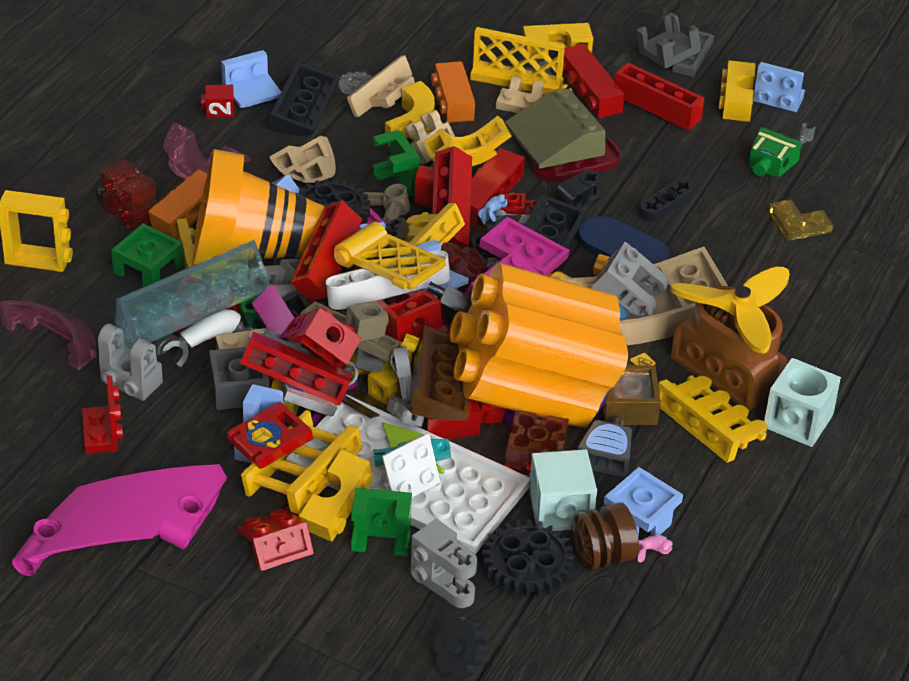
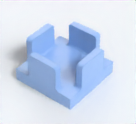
(647, 500)

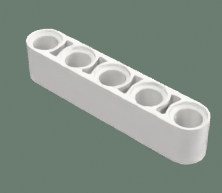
(366, 286)

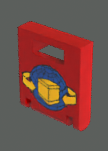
(266, 437)

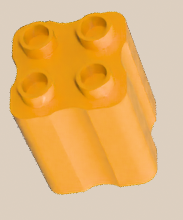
(539, 345)

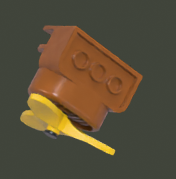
(734, 336)

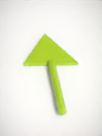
(397, 434)

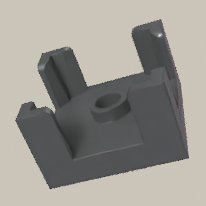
(671, 45)

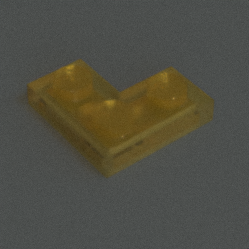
(798, 225)

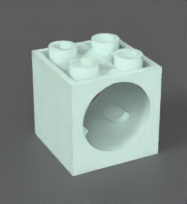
(802, 402)
(560, 487)

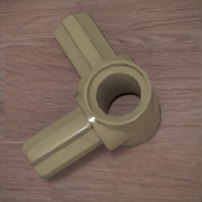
(394, 201)

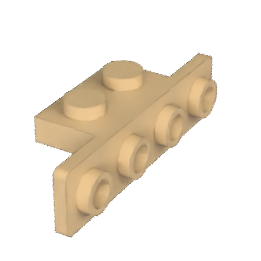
(382, 88)

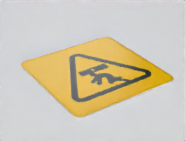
(642, 359)

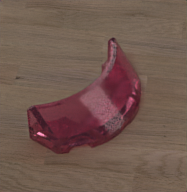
(184, 152)
(83, 342)

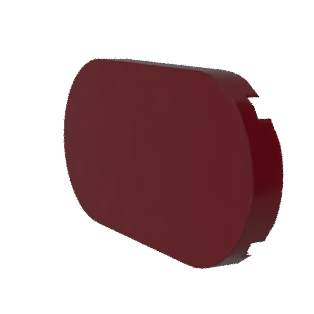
(569, 170)

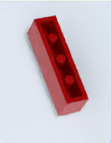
(592, 81)
(659, 96)
(494, 178)
(453, 185)
(318, 260)
(296, 368)

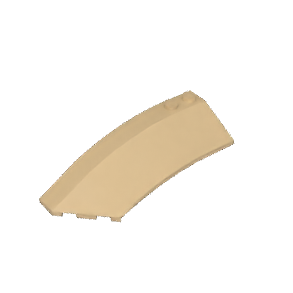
(670, 310)

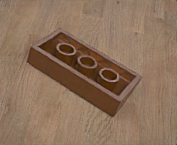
(434, 388)

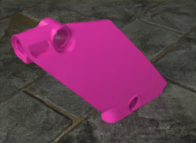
(126, 509)

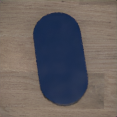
(606, 235)

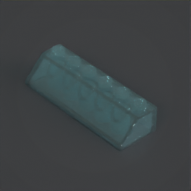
(191, 294)

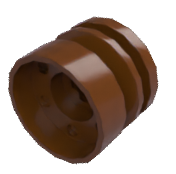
(605, 536)

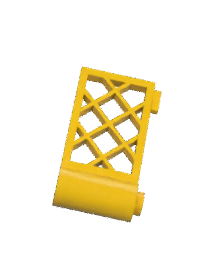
(369, 244)

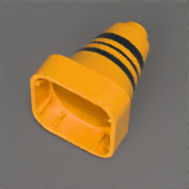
(248, 208)

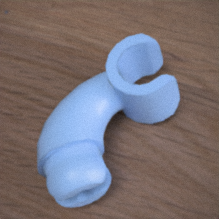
(491, 206)

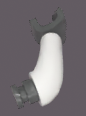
(217, 324)

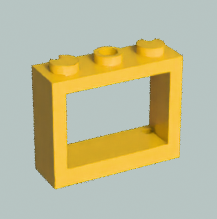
(31, 255)

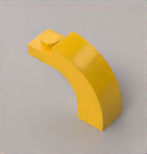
(417, 101)
(479, 145)

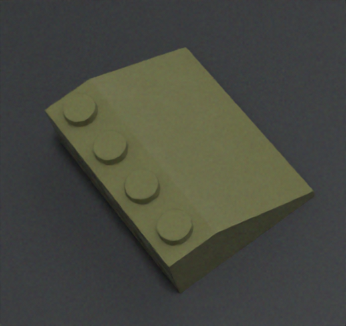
(557, 130)

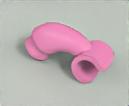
(656, 543)

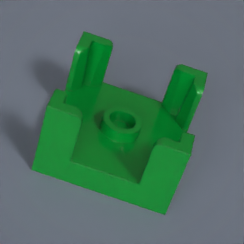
(402, 161)
(147, 252)
(381, 515)

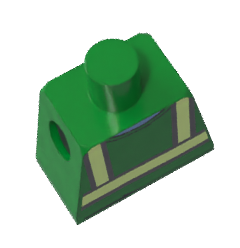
(773, 153)

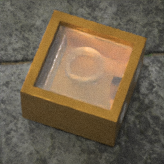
(634, 397)

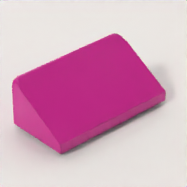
(273, 310)

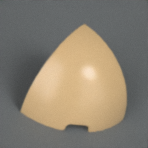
(307, 162)

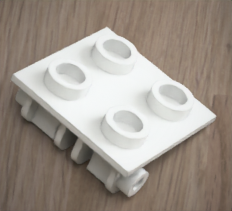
(411, 467)

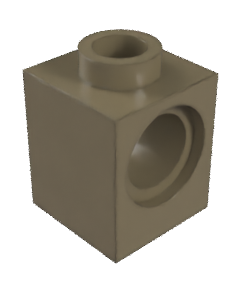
(367, 320)

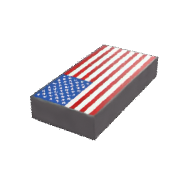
(307, 400)

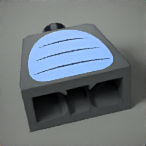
(608, 446)

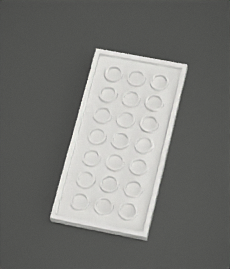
(471, 493)

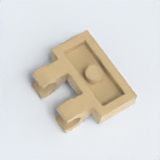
(515, 100)
(418, 133)

